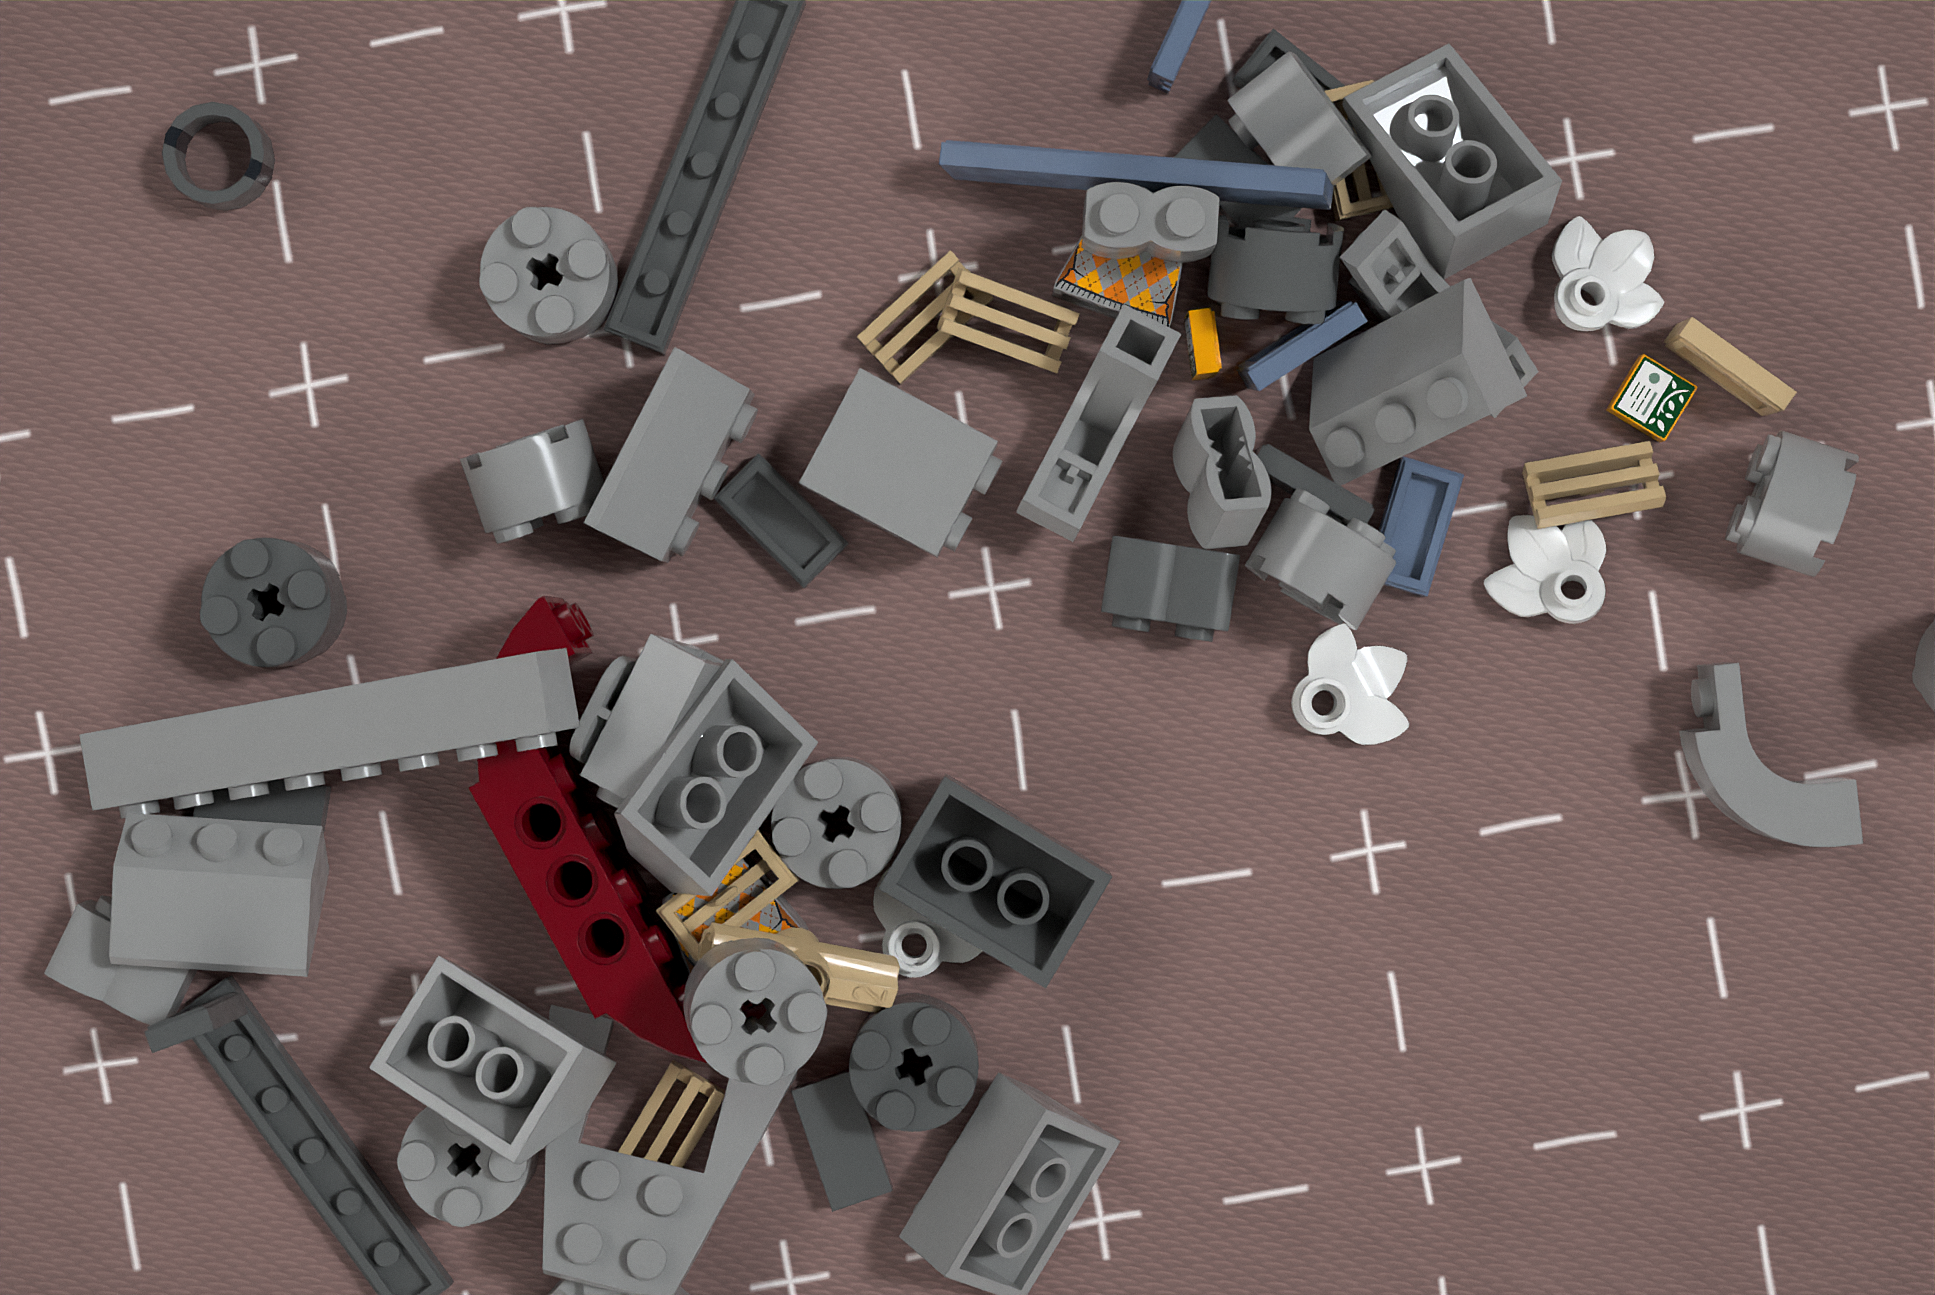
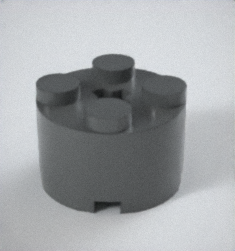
(1275, 268)
(237, 609)
(897, 1095)

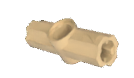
(844, 974)

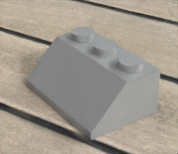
(1409, 383)
(673, 457)
(712, 783)
(217, 894)
(490, 1063)
(1008, 1189)

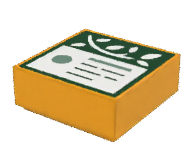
(1202, 343)
(1651, 398)

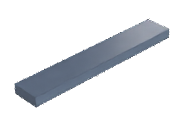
(1087, 169)

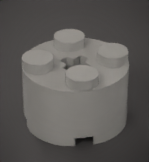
(539, 240)
(534, 479)
(1795, 501)
(1323, 561)
(848, 858)
(756, 1048)
(447, 1183)

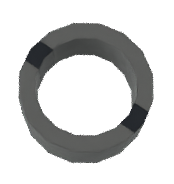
(253, 181)

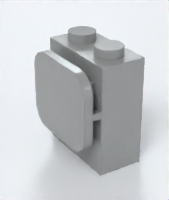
(901, 464)
(637, 712)

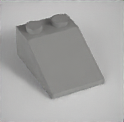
(1452, 160)

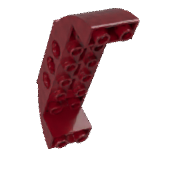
(628, 982)

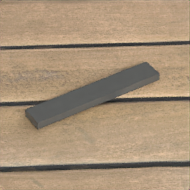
(703, 171)
(319, 1153)

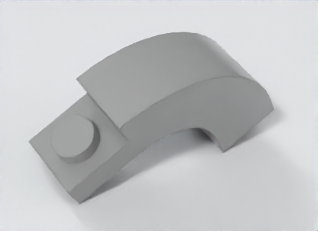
(1395, 275)
(1098, 422)
(1744, 789)

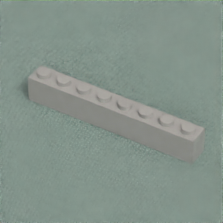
(332, 729)

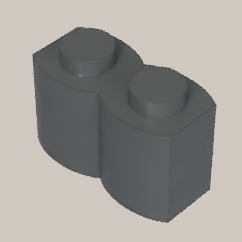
(1169, 585)

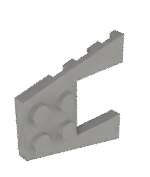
(635, 1219)

